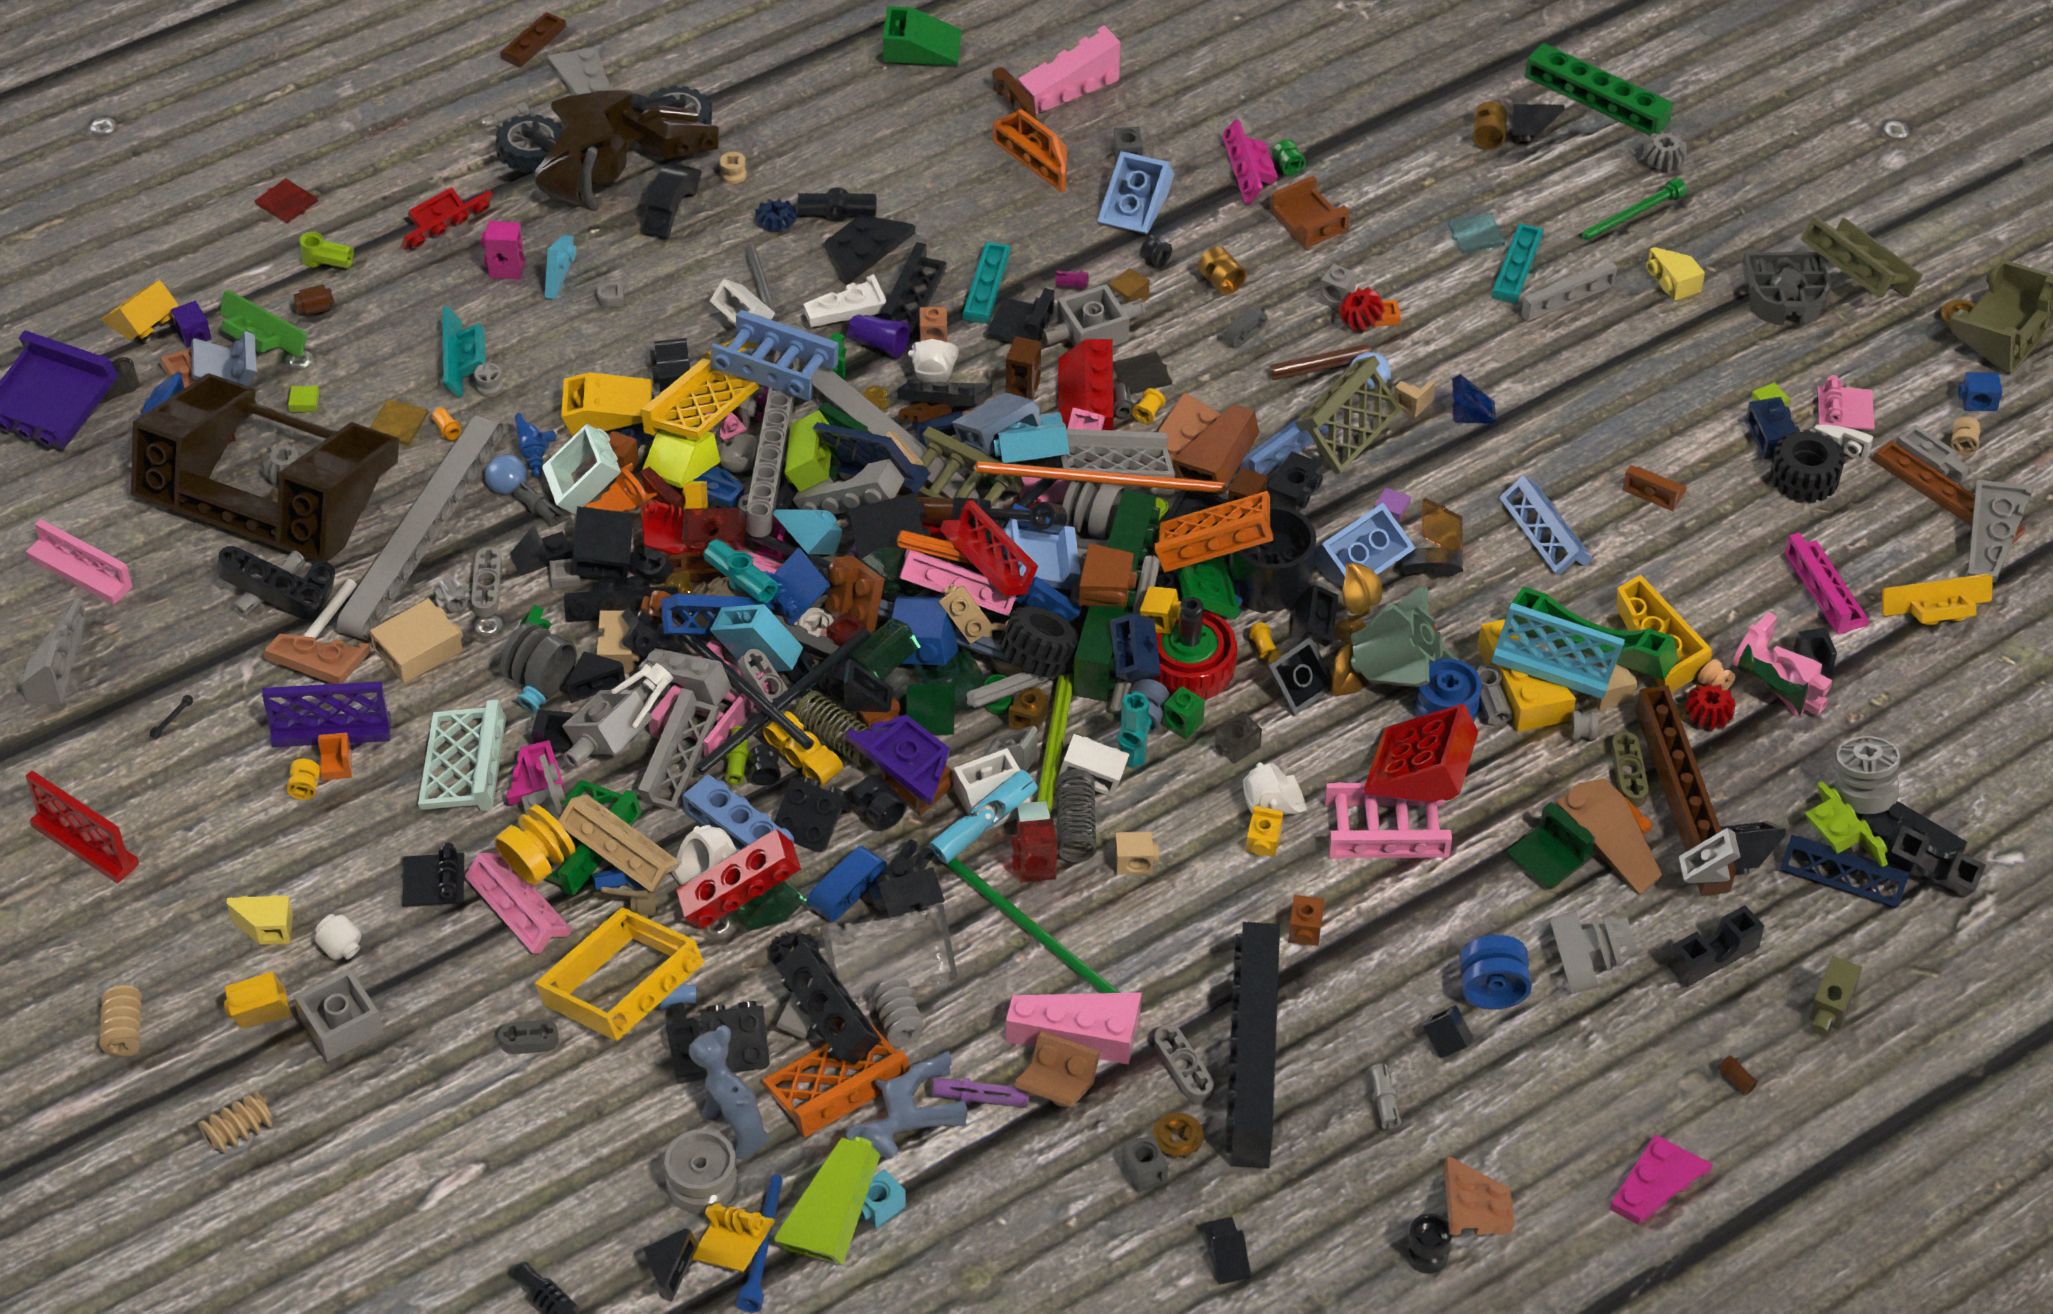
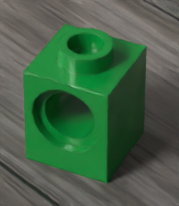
(1183, 713)

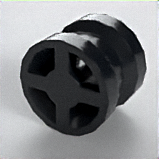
(1156, 251)

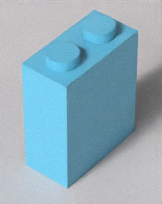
(756, 628)

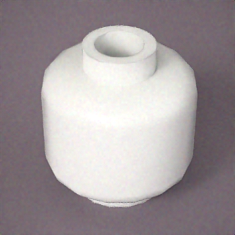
(338, 937)

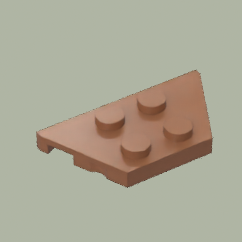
(1476, 1201)

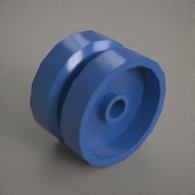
(1449, 685)
(1495, 972)

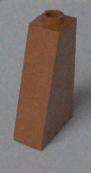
(1219, 448)

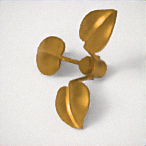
(1360, 592)

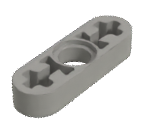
(492, 590)
(763, 665)
(1183, 1077)

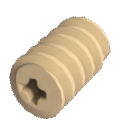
(120, 1021)
(236, 1122)

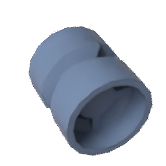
(1156, 695)

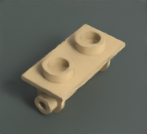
(965, 613)

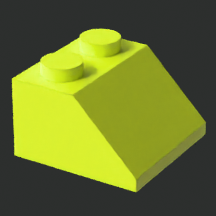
(682, 458)

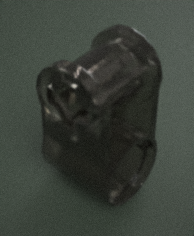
(126, 381)

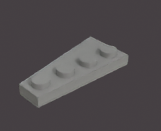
(580, 70)
(1995, 524)

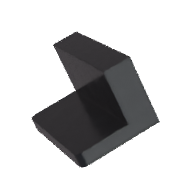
(1315, 615)

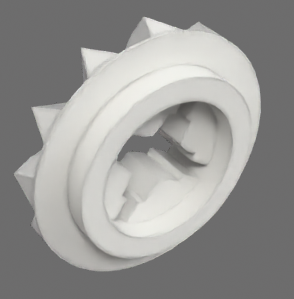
(813, 617)

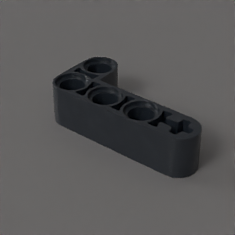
(233, 561)

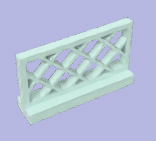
(486, 760)

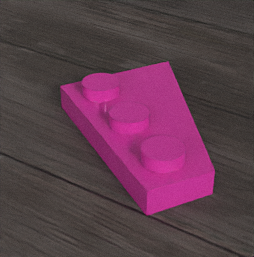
(1656, 1178)

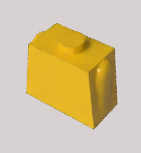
(257, 1000)

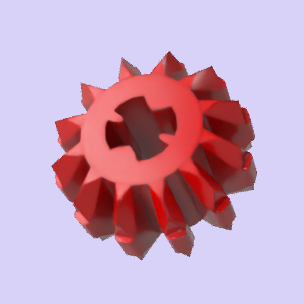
(1361, 309)
(1710, 706)

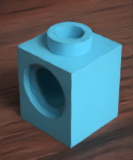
(892, 1196)

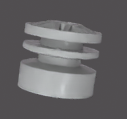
(1092, 507)
(1868, 774)

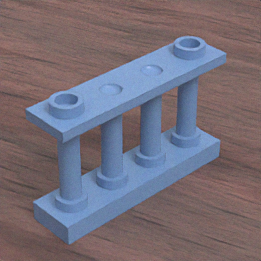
(779, 337)

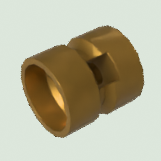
(1490, 125)
(1222, 270)

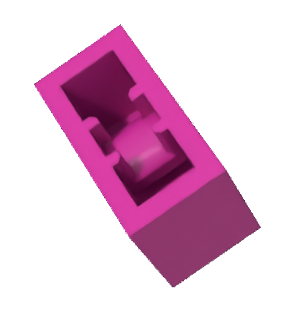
(503, 250)

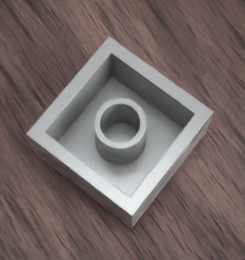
(338, 1014)

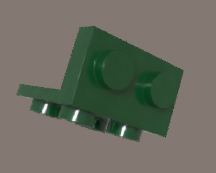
(1553, 848)

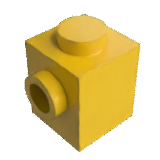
(1162, 606)

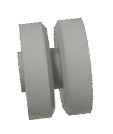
(700, 1170)

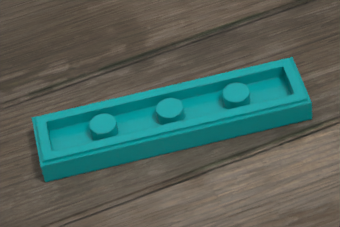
(1517, 263)
(986, 282)

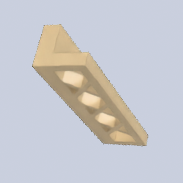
(617, 842)

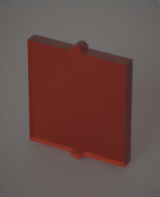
(286, 201)

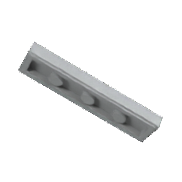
(1568, 291)

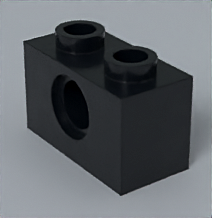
(1295, 482)

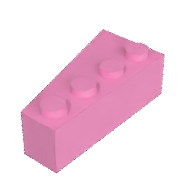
(1074, 72)
(1094, 1020)

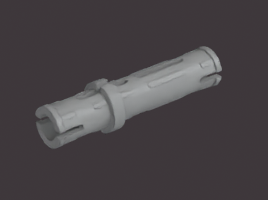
(249, 601)

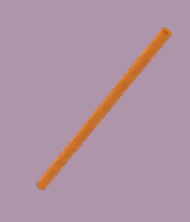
(1100, 477)

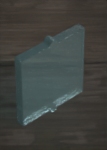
(1476, 233)

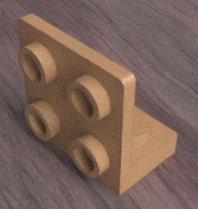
(1059, 1070)

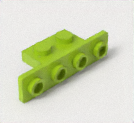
(1841, 827)

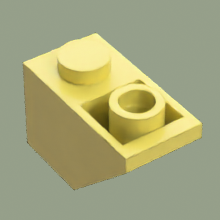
(1675, 272)
(263, 918)

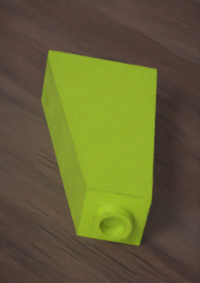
(832, 1203)

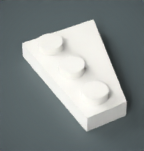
(857, 299)

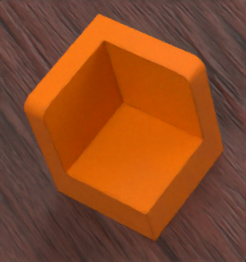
(335, 756)

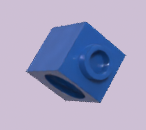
(1980, 391)

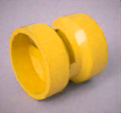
(303, 779)

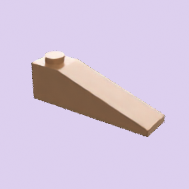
(1615, 830)

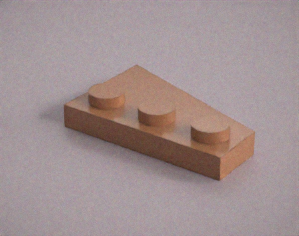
(321, 660)

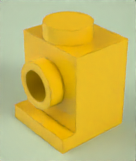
(1264, 831)

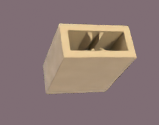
(416, 640)

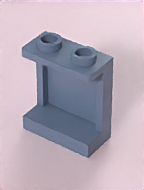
(980, 424)

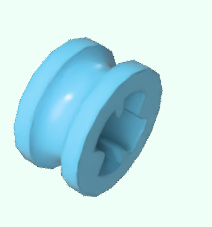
(531, 699)

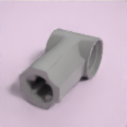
(1492, 697)

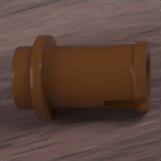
(1731, 1068)

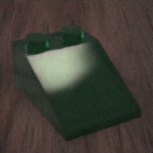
(959, 670)

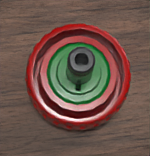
(1197, 652)

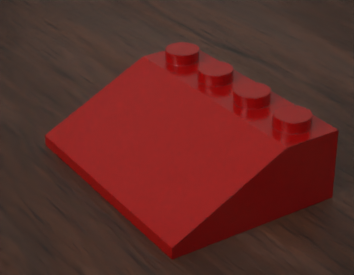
(1424, 756)

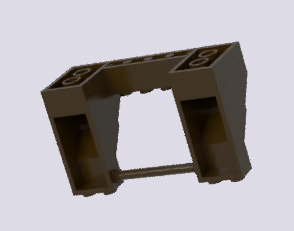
(317, 494)

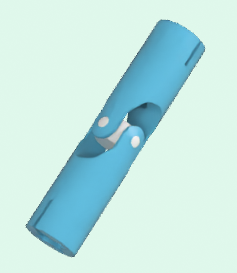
(970, 827)

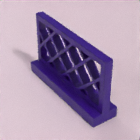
(304, 729)

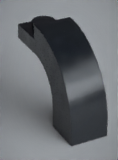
(665, 196)

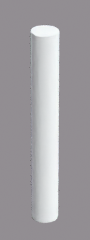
(330, 610)

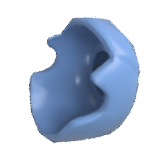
(505, 474)

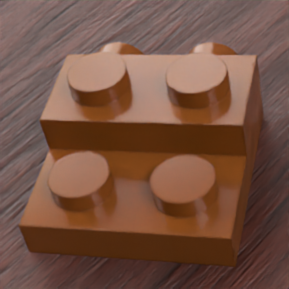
(854, 590)

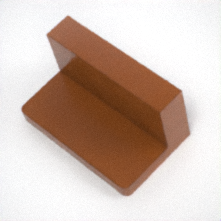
(1653, 487)

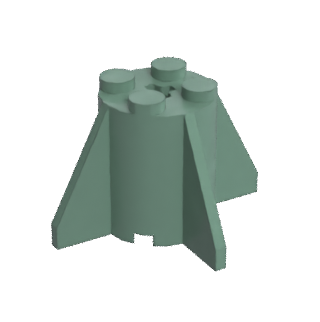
(1399, 644)

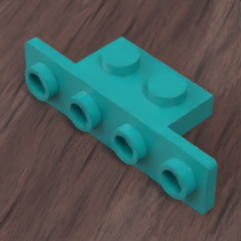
(461, 350)

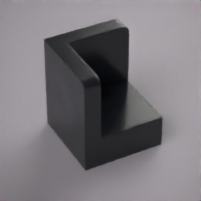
(1817, 646)
(549, 727)
(1448, 1031)

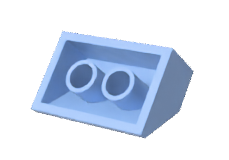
(1370, 541)

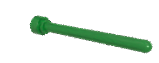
(1673, 190)

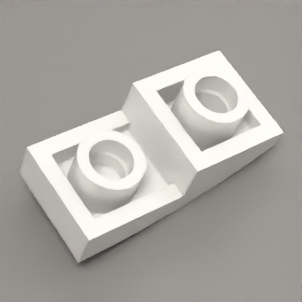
(1851, 441)

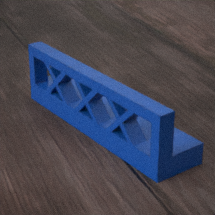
(702, 604)

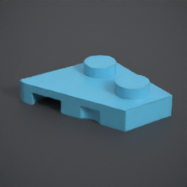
(558, 263)

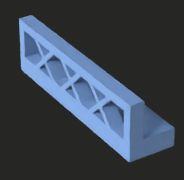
(1276, 449)
(1554, 521)

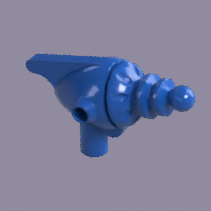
(533, 443)

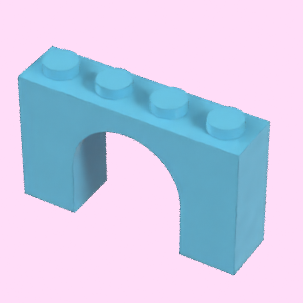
(1030, 442)

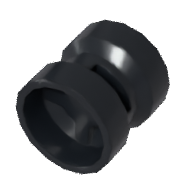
(764, 764)

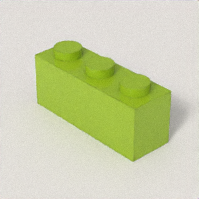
(807, 454)

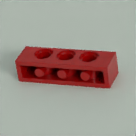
(738, 879)

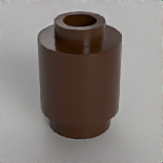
(313, 300)

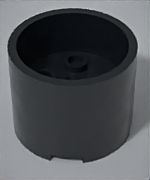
(1279, 570)

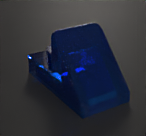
(1471, 403)

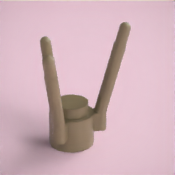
(641, 901)

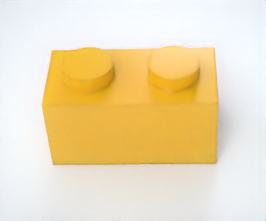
(695, 494)

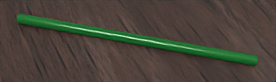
(1030, 926)

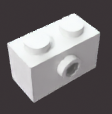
(733, 297)
(1101, 761)

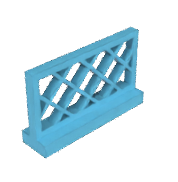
(1552, 664)

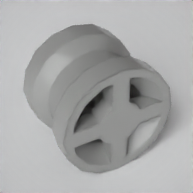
(488, 379)
(1584, 725)

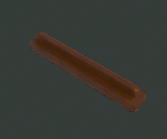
(1317, 362)

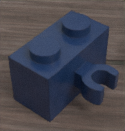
(1768, 423)

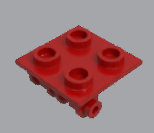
(663, 527)

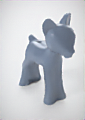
(728, 1092)
(901, 1107)

